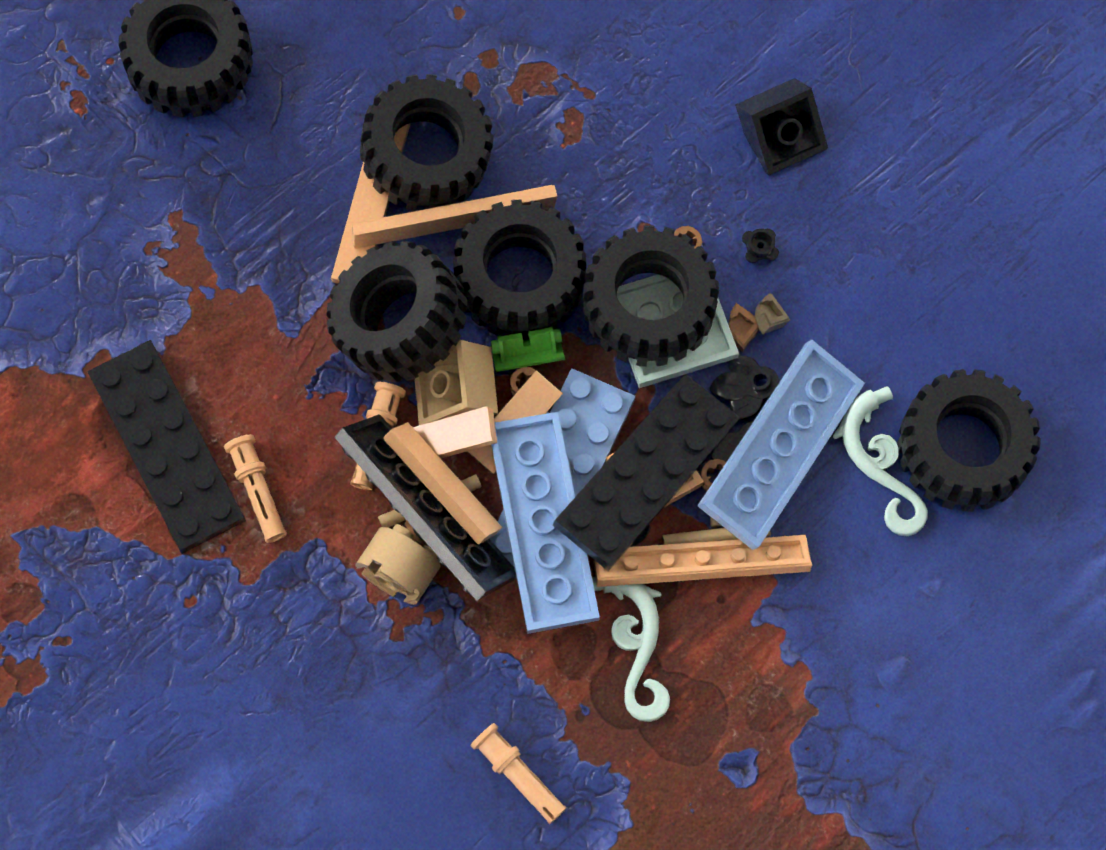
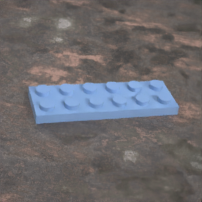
(590, 423)
(781, 445)
(534, 491)

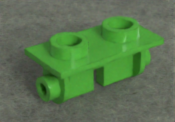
(514, 352)

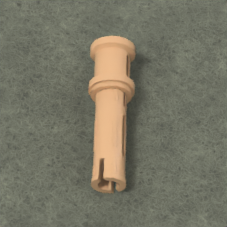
(386, 405)
(251, 472)
(507, 761)

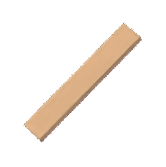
(366, 206)
(441, 218)
(706, 561)

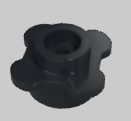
(762, 236)

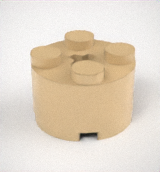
(399, 563)

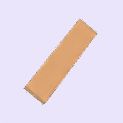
(442, 483)

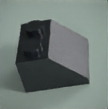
(782, 125)

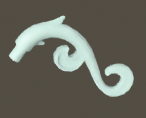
(874, 467)
(644, 643)

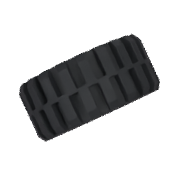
(193, 87)
(434, 103)
(529, 228)
(657, 254)
(372, 287)
(993, 405)

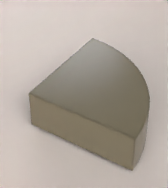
(770, 315)

